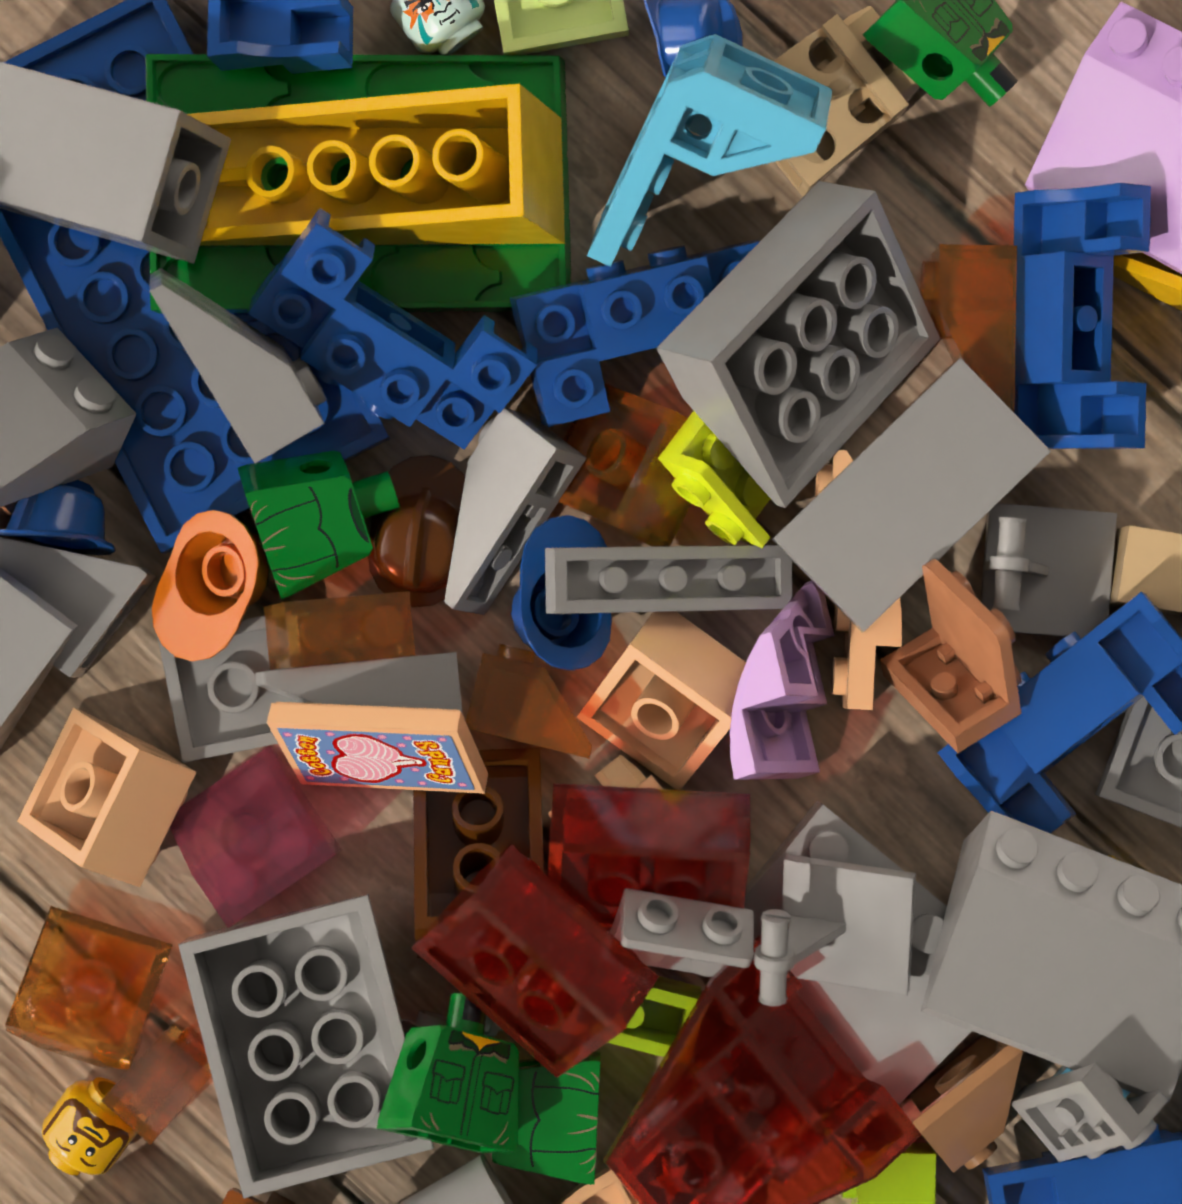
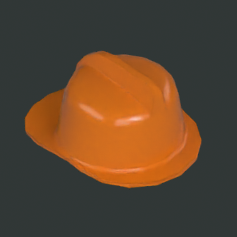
(208, 585)

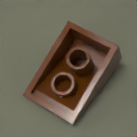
(466, 831)

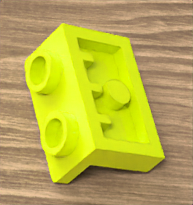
(716, 482)

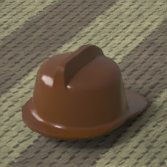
(418, 538)

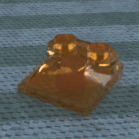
(88, 990)

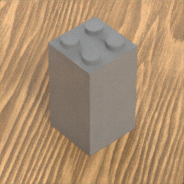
(106, 163)

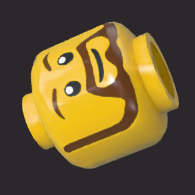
(84, 1131)

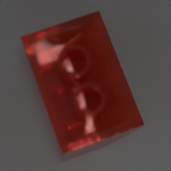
(648, 842)
(536, 962)

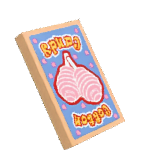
(378, 746)

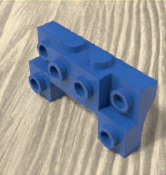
(280, 32)
(1066, 314)
(609, 318)
(381, 349)
(1066, 705)
(1119, 1176)

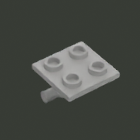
(1048, 568)
(838, 928)

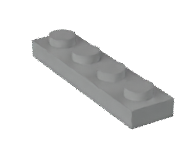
(666, 579)

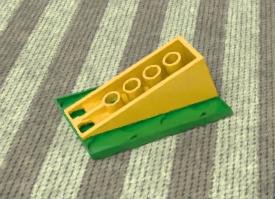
(425, 155)

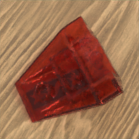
(756, 1108)

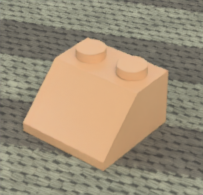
(667, 697)
(106, 798)

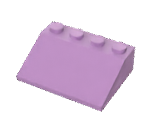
(1124, 123)

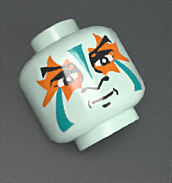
(438, 23)

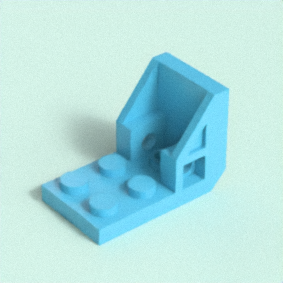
(746, 117)

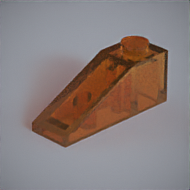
(976, 309)

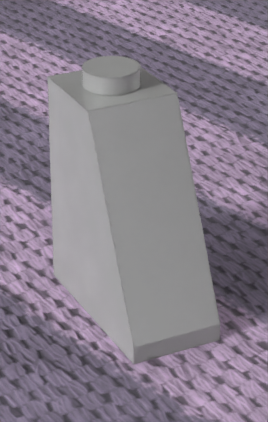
(83, 588)

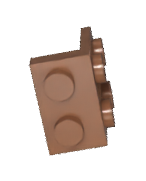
(962, 667)

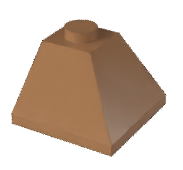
(966, 1102)

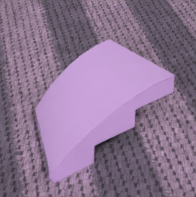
(776, 688)

